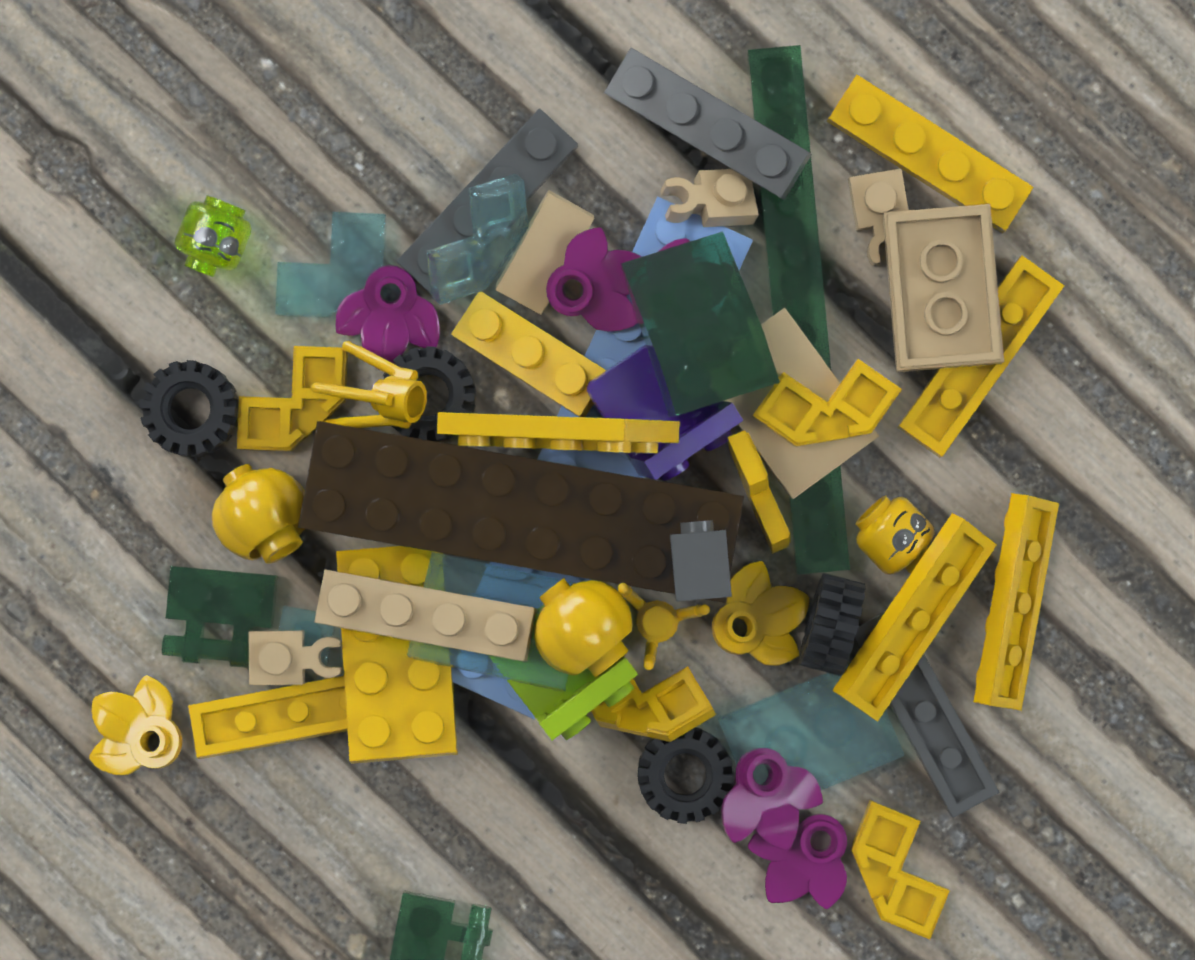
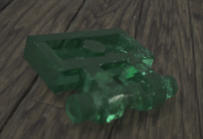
(219, 598)
(427, 925)

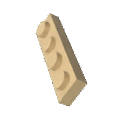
(425, 615)

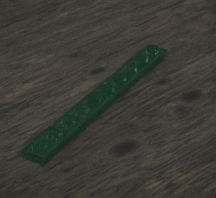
(797, 285)

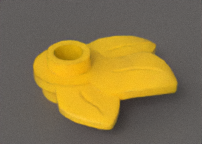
(767, 613)
(127, 726)

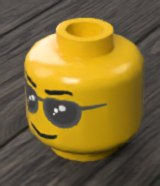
(894, 534)

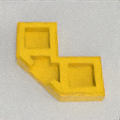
(808, 419)
(286, 422)
(756, 485)
(661, 711)
(880, 854)

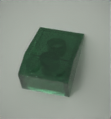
(699, 324)

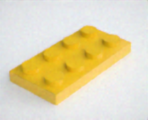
(558, 432)
(393, 702)

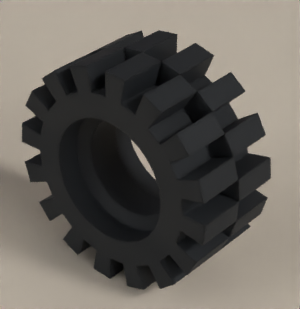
(455, 375)
(158, 401)
(832, 624)
(691, 806)

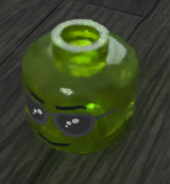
(212, 235)

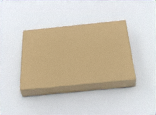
(943, 288)
(803, 465)

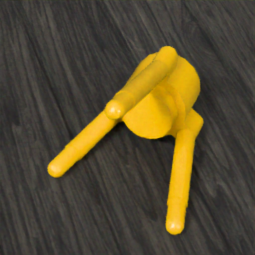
(397, 397)
(657, 620)

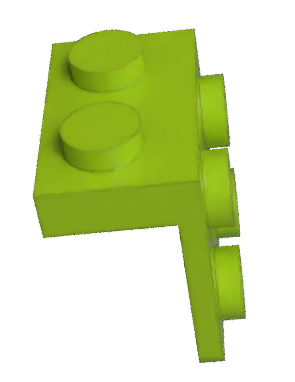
(567, 711)

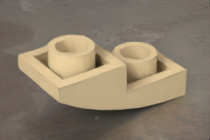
(542, 250)

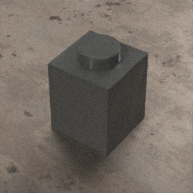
(700, 562)

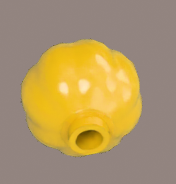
(259, 513)
(582, 627)

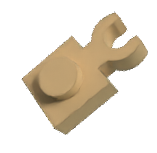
(718, 195)
(871, 198)
(283, 657)

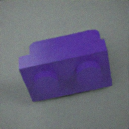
(633, 392)

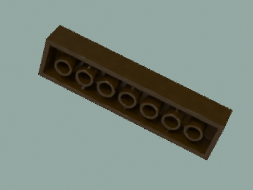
(504, 507)

